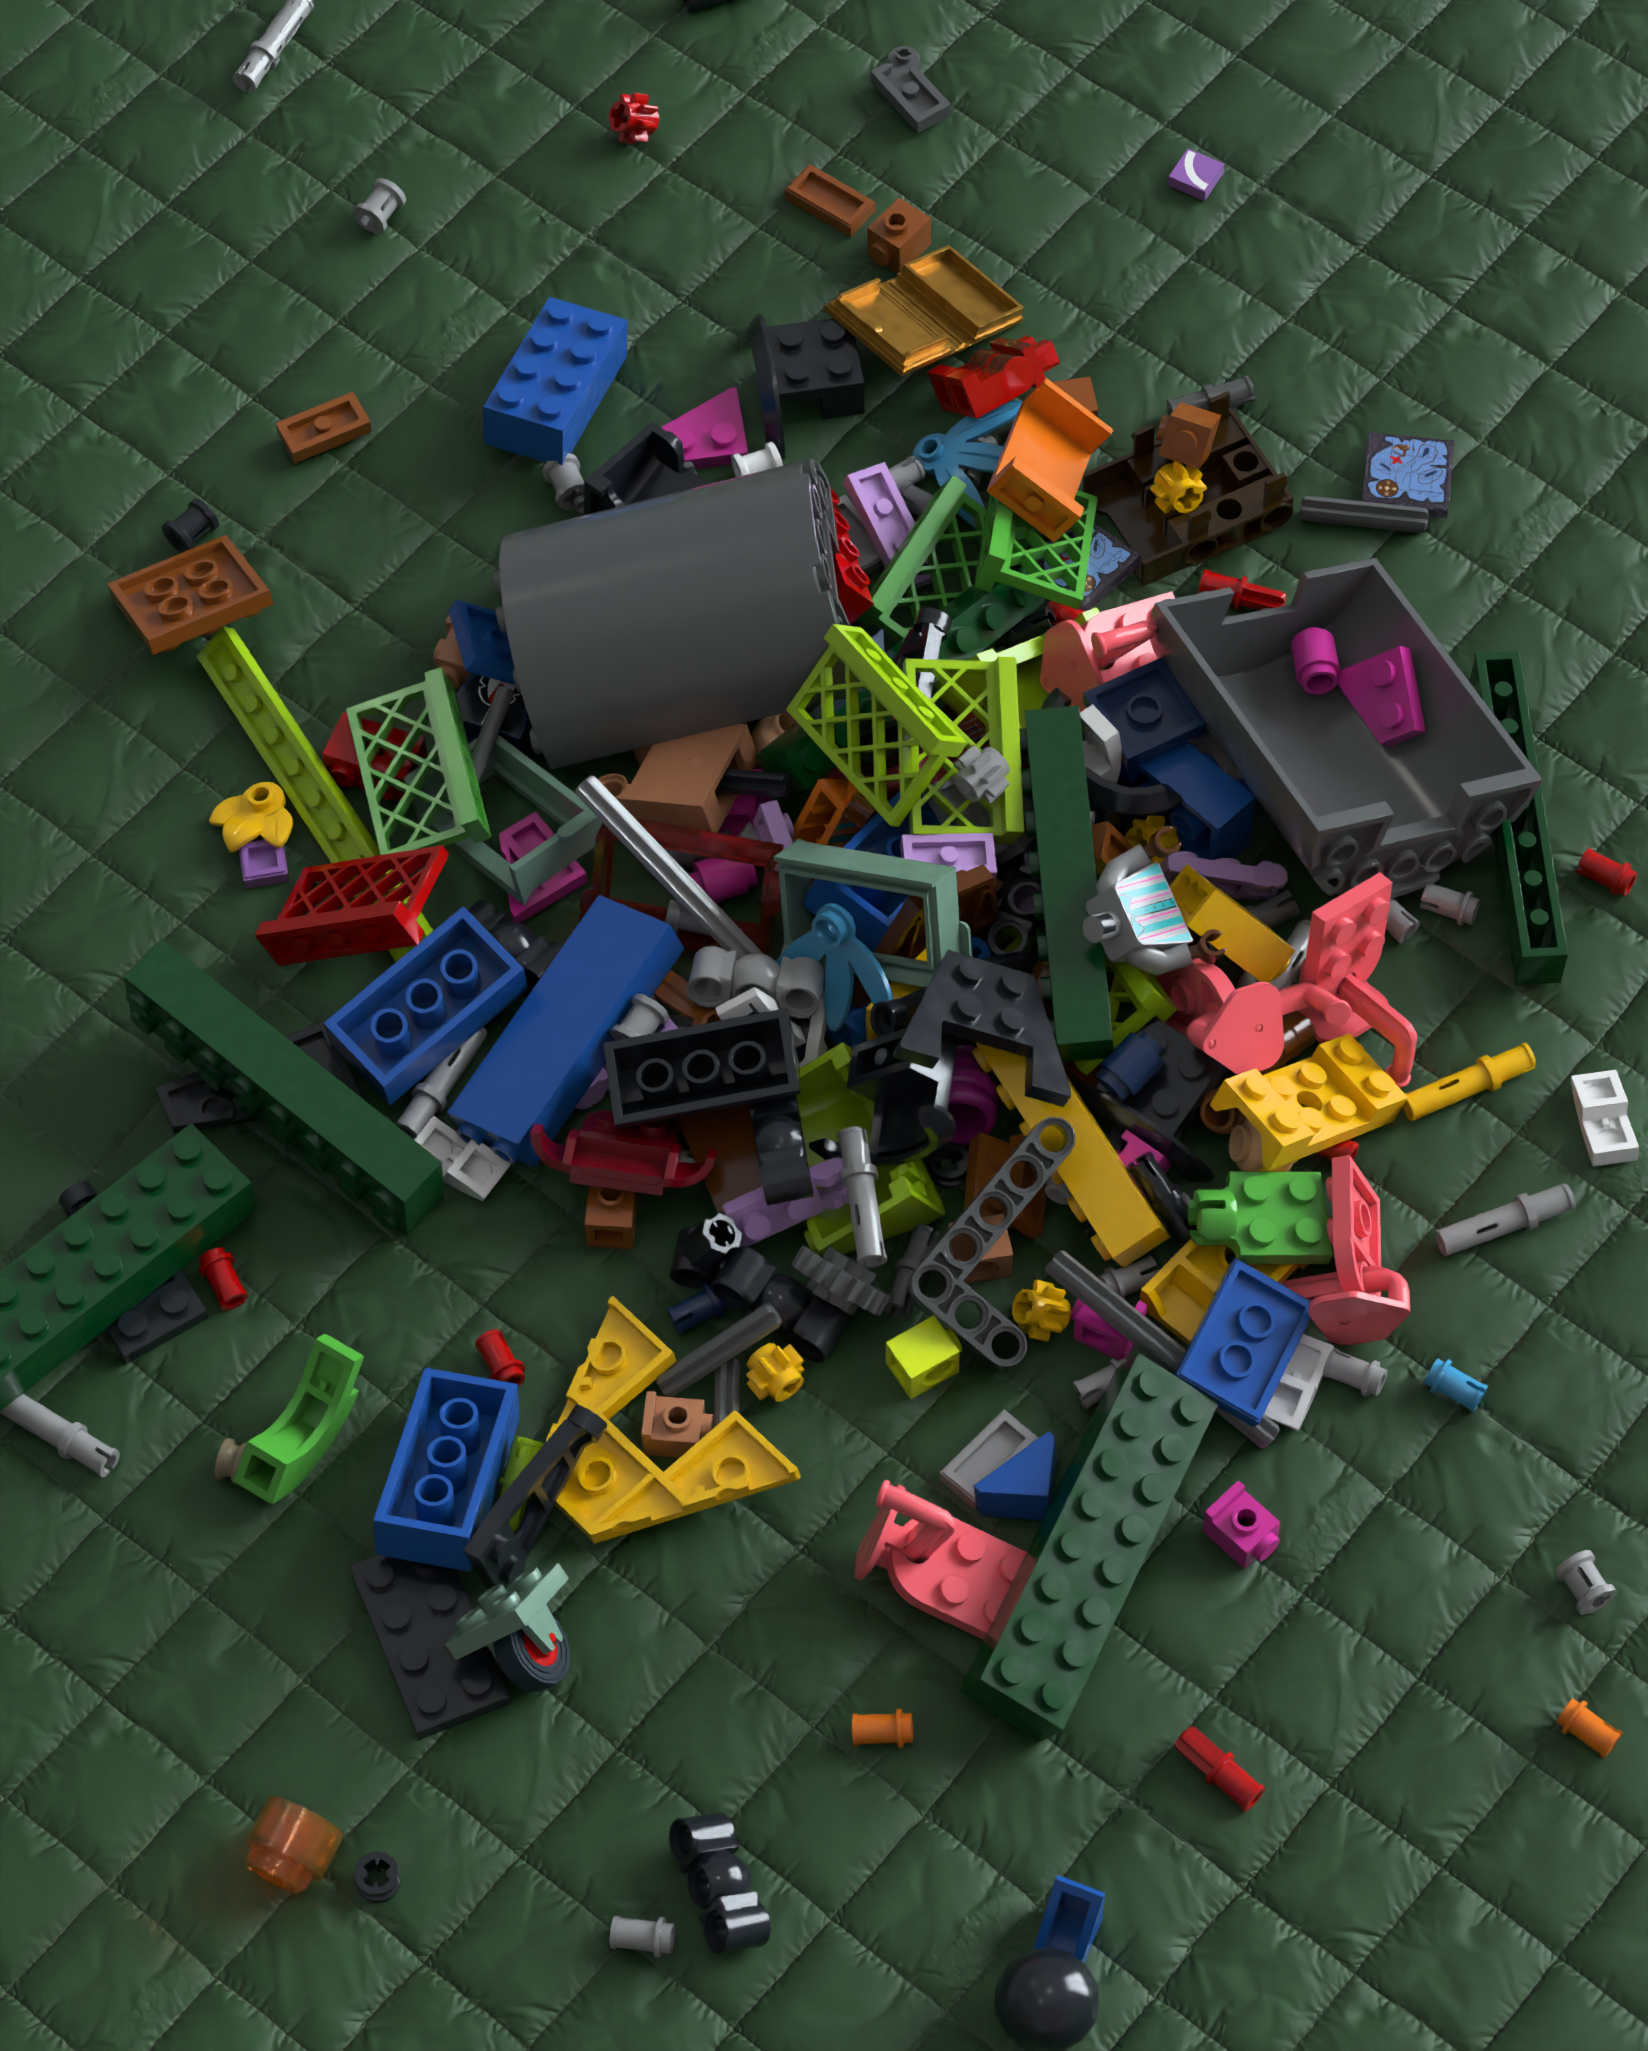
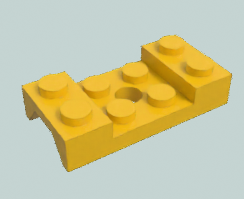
(1342, 1094)
(1188, 1281)

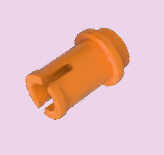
(1588, 1727)
(883, 1728)

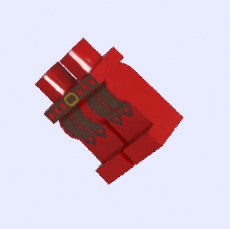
(993, 375)

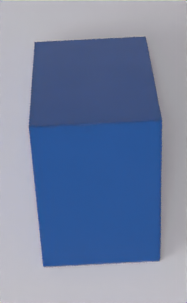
(1022, 1484)
(1071, 1918)

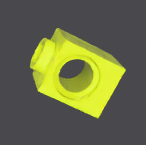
(923, 1356)

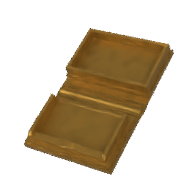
(926, 311)

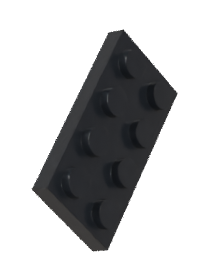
(413, 1618)

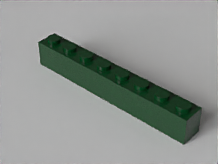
(976, 623)
(1524, 845)
(1068, 881)

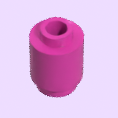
(1315, 660)
(723, 878)

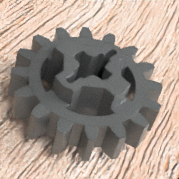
(841, 1280)

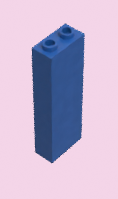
(559, 1031)

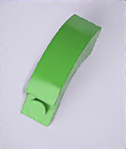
(308, 1426)

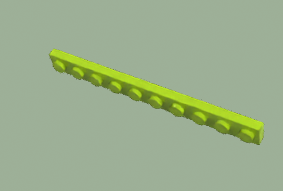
(291, 756)

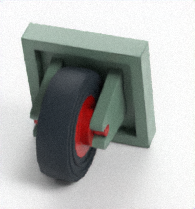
(519, 1630)

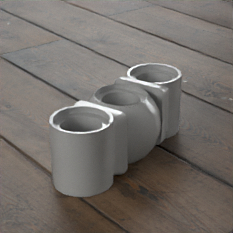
(721, 977)

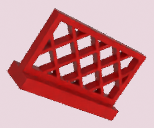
(357, 925)

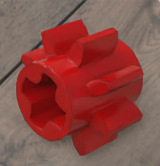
(633, 118)

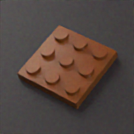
(190, 594)

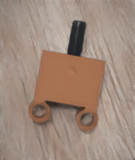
(695, 779)

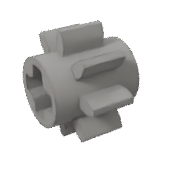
(981, 774)

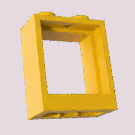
(1245, 936)

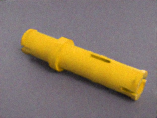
(1485, 1074)

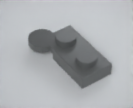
(910, 90)

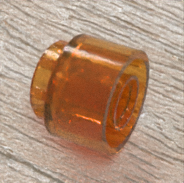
(291, 1845)

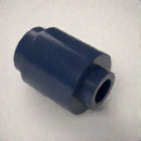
(1130, 1065)

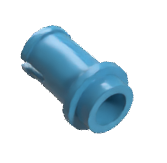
(1455, 1384)

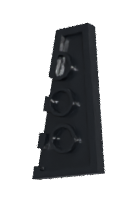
(195, 1102)

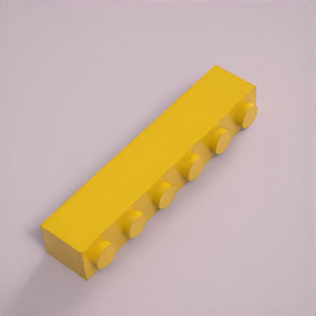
(1092, 1170)

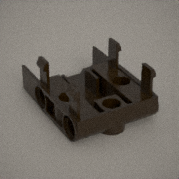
(1175, 540)

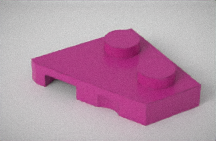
(712, 431)
(1386, 695)
(518, 842)

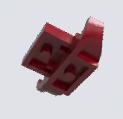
(627, 1158)

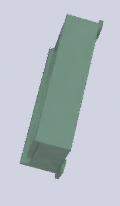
(570, 842)
(882, 872)

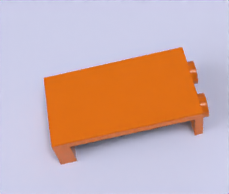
(1047, 459)

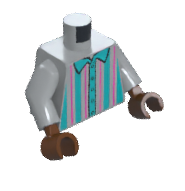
(1139, 916)

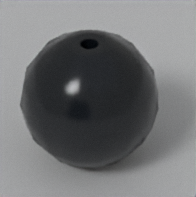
(1046, 2000)

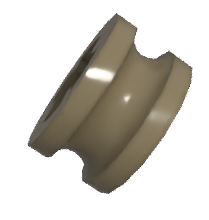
(228, 1459)

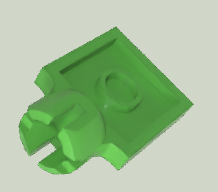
(1264, 1217)

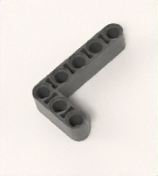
(983, 1238)

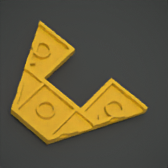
(614, 1482)

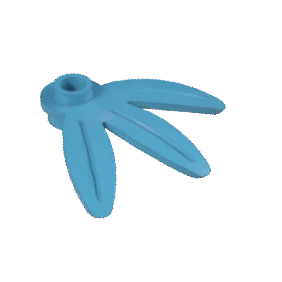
(945, 454)
(834, 936)

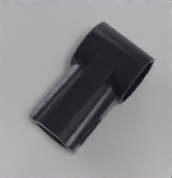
(702, 1250)

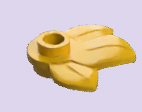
(254, 814)

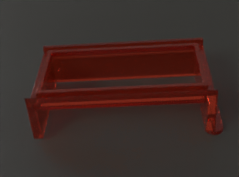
(699, 843)

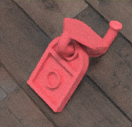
(1110, 640)
(1341, 956)
(1242, 1024)
(1349, 1301)
(938, 1560)

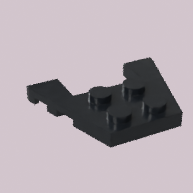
(992, 1009)

